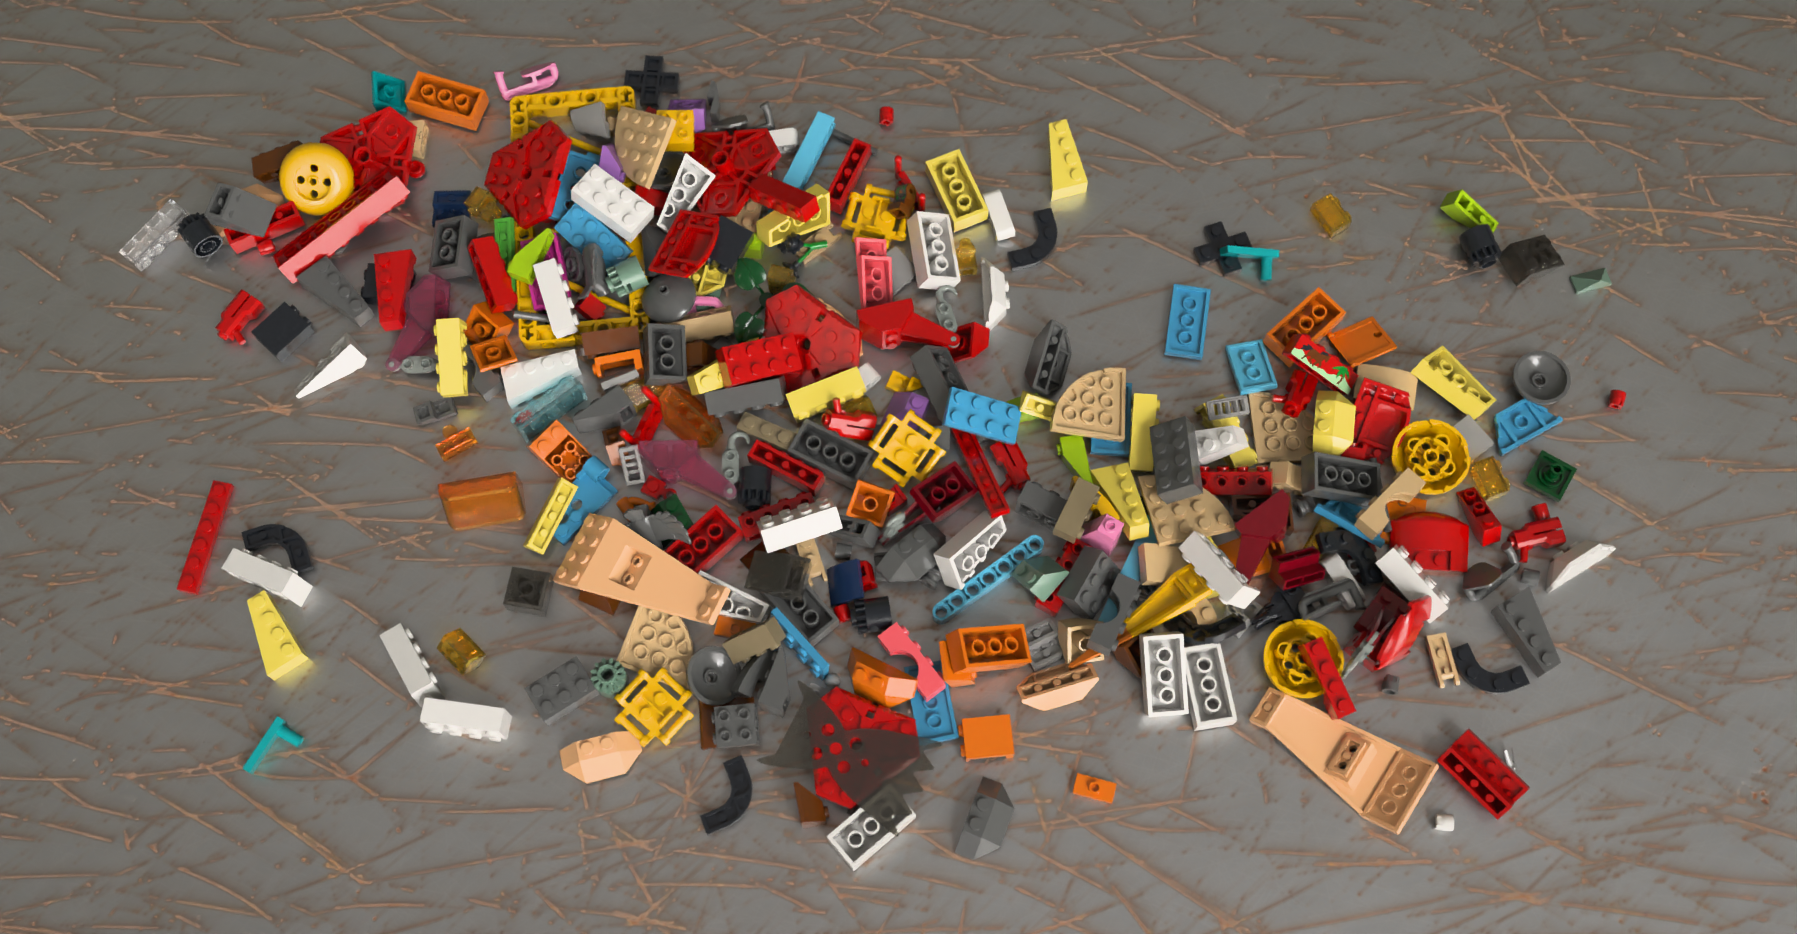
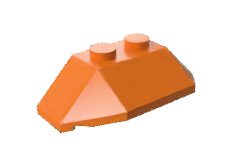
(879, 680)

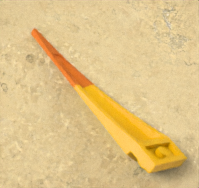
(1172, 598)

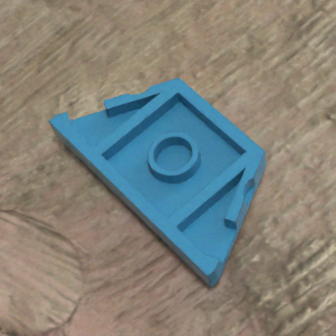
(1521, 423)
(1345, 516)

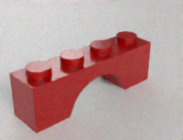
(1334, 691)

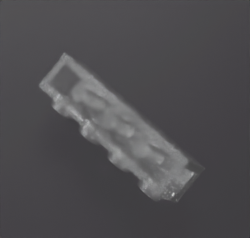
(154, 236)

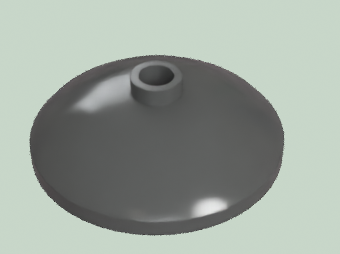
(667, 170)
(671, 304)
(1548, 371)
(718, 665)

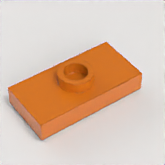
(728, 626)
(1094, 788)

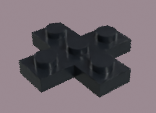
(652, 81)
(1217, 239)

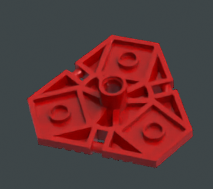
(386, 140)
(734, 165)
(527, 173)
(833, 342)
(852, 714)

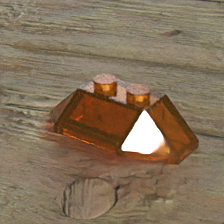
(689, 417)

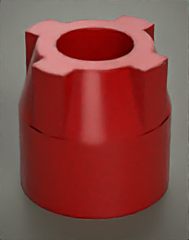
(886, 115)
(266, 247)
(1616, 399)
(1540, 512)
(843, 613)

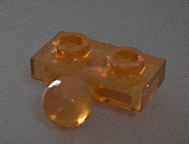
(455, 442)

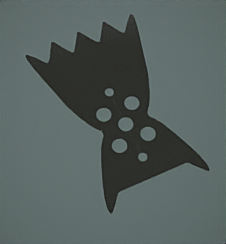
(890, 755)

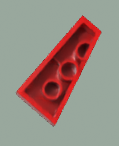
(393, 281)

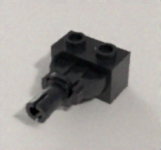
(1284, 606)

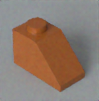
(612, 443)

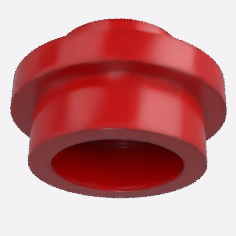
(417, 169)

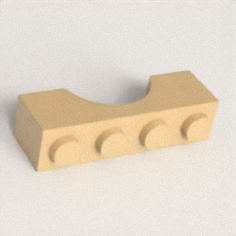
(1404, 488)

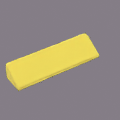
(1037, 405)
(550, 516)

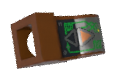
(903, 201)

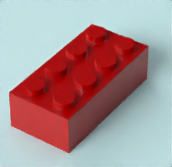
(758, 360)
(710, 541)

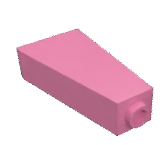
(1102, 533)

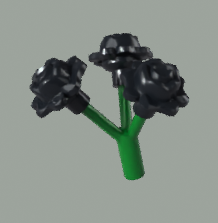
(793, 244)

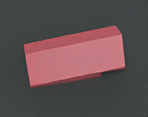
(873, 272)

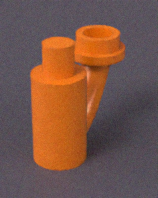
(627, 503)

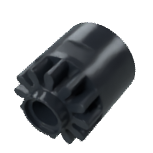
(200, 235)
(1480, 246)
(754, 486)
(871, 614)

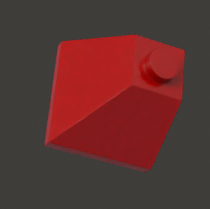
(973, 340)

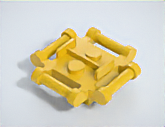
(873, 218)
(906, 448)
(653, 707)

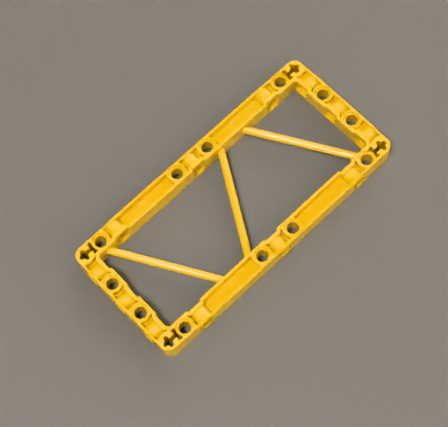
(542, 105)

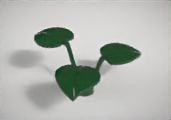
(747, 276)

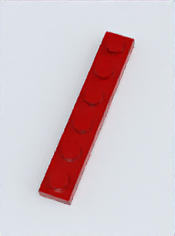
(981, 473)
(205, 537)

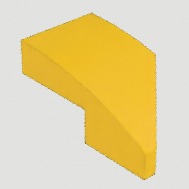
(900, 383)

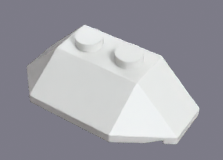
(993, 294)
(1575, 561)

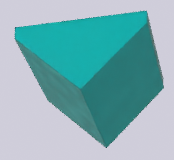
(388, 92)

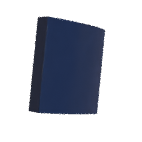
(449, 204)
(845, 582)

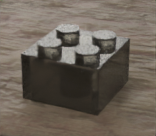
(528, 591)

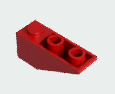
(1480, 517)

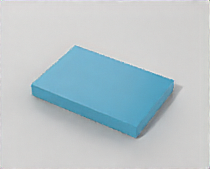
(1251, 367)

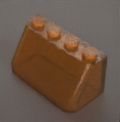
(483, 501)

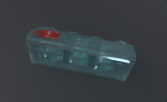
(550, 406)

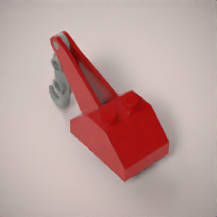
(896, 322)

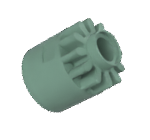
(626, 277)
(614, 685)

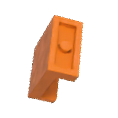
(617, 360)
(986, 737)

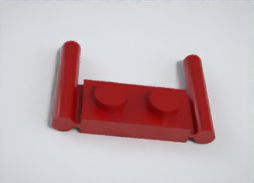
(902, 177)
(648, 422)

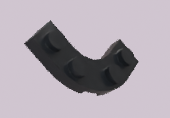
(1041, 247)
(282, 536)
(1355, 547)
(1206, 634)
(1483, 680)
(738, 801)

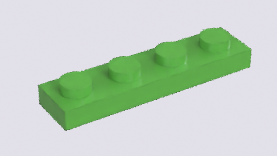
(506, 240)

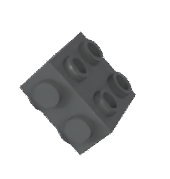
(736, 725)

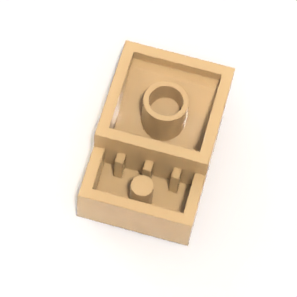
(1390, 376)
(1158, 563)

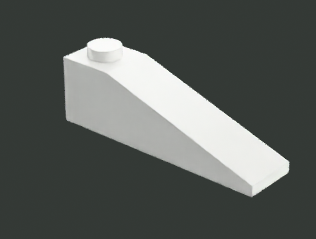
(343, 360)

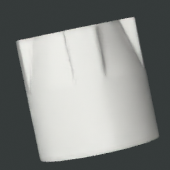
(1444, 822)

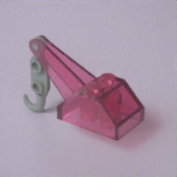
(423, 304)
(682, 460)

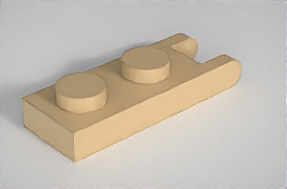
(821, 235)
(809, 550)
(1442, 659)

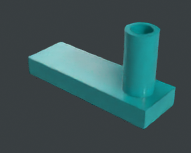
(1265, 255)
(276, 729)

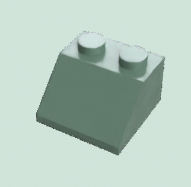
(1040, 576)

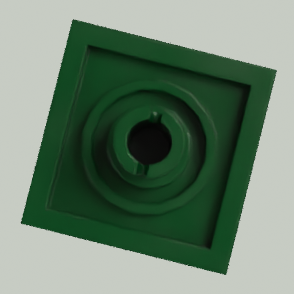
(1550, 476)

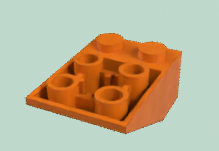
(559, 451)
(1232, 548)

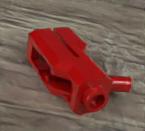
(237, 315)
(1298, 395)
(848, 424)
(1013, 464)
(1537, 534)

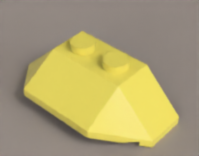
(708, 280)
(1333, 423)

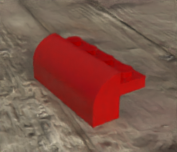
(1483, 773)

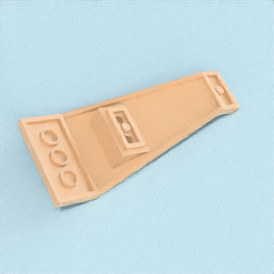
(629, 568)
(1379, 776)

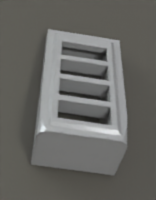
(1243, 406)
(634, 480)

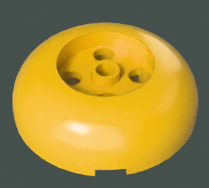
(330, 165)
(1442, 440)
(1279, 651)

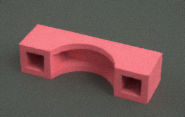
(896, 642)

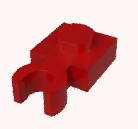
(656, 488)

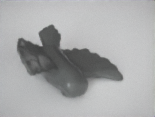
(594, 272)
(655, 526)

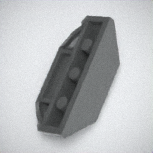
(1049, 358)
(912, 555)
(986, 820)

